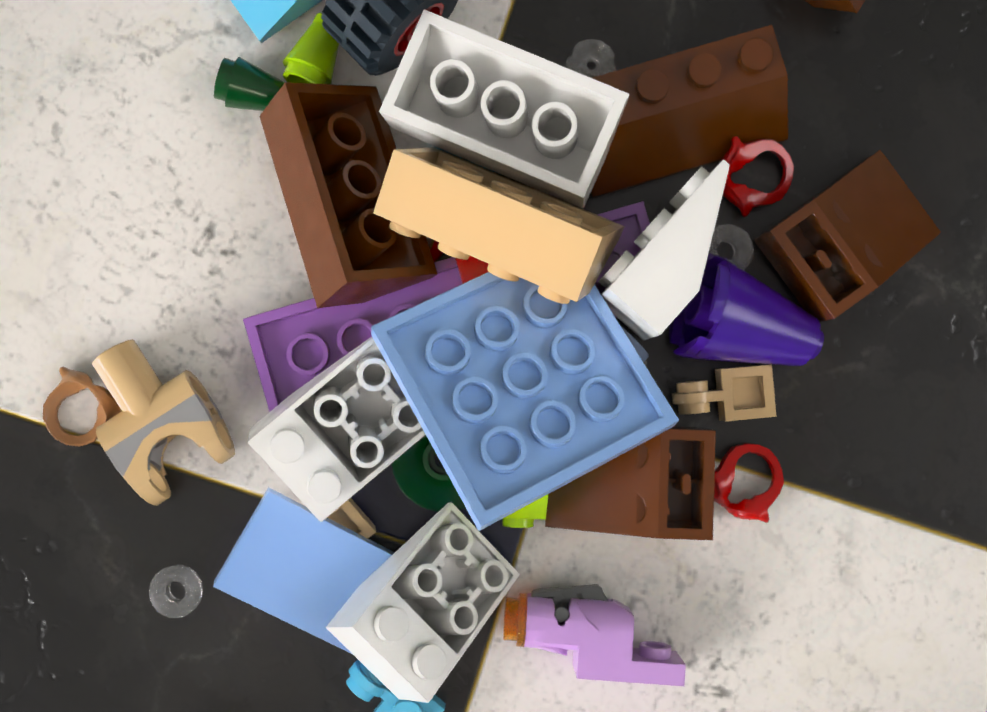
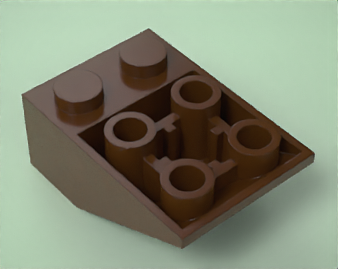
(848, 238)
(647, 492)

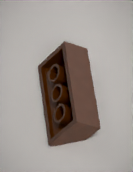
(692, 106)
(331, 165)

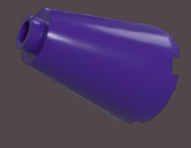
(744, 321)

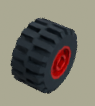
(378, 30)

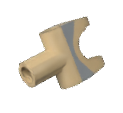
(153, 418)

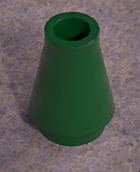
(245, 85)

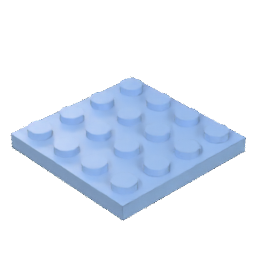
(520, 389)

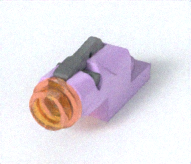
(595, 629)

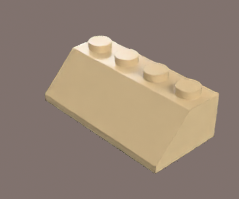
(497, 222)

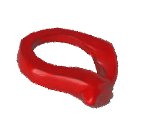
(744, 153)
(758, 505)

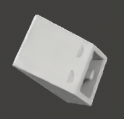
(669, 268)
(338, 430)
(425, 605)

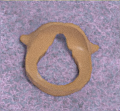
(72, 383)

